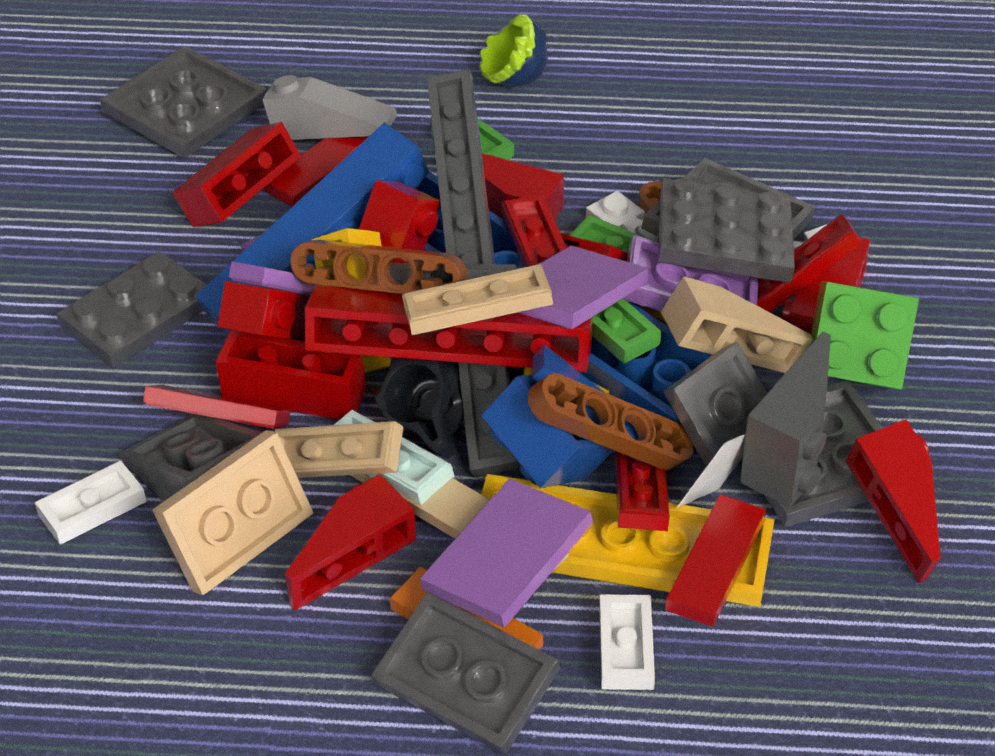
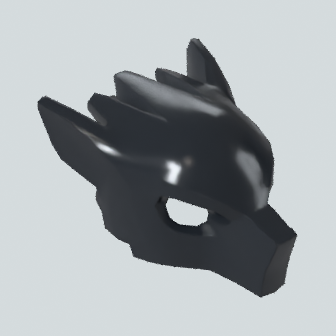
(423, 400)

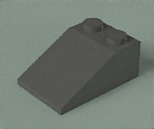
(787, 429)
(184, 452)

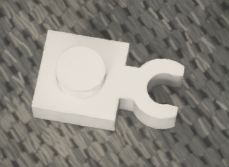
(620, 212)

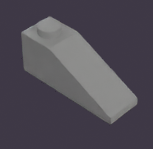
(323, 110)

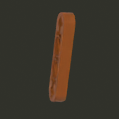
(378, 266)
(659, 440)

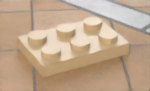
(233, 512)

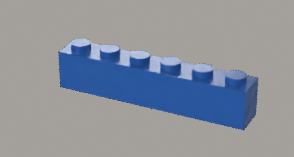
(327, 208)

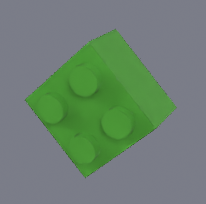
(867, 332)

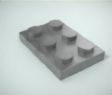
(133, 309)
(466, 672)

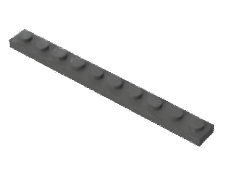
(469, 238)

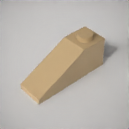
(711, 317)

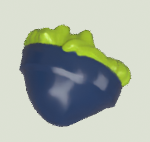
(515, 53)

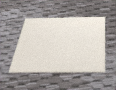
(717, 470)

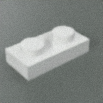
(90, 502)
(626, 642)

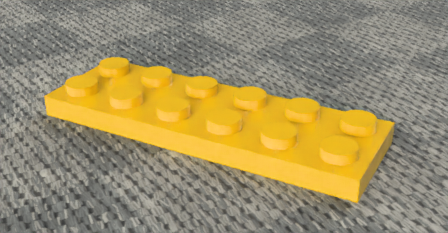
(644, 556)

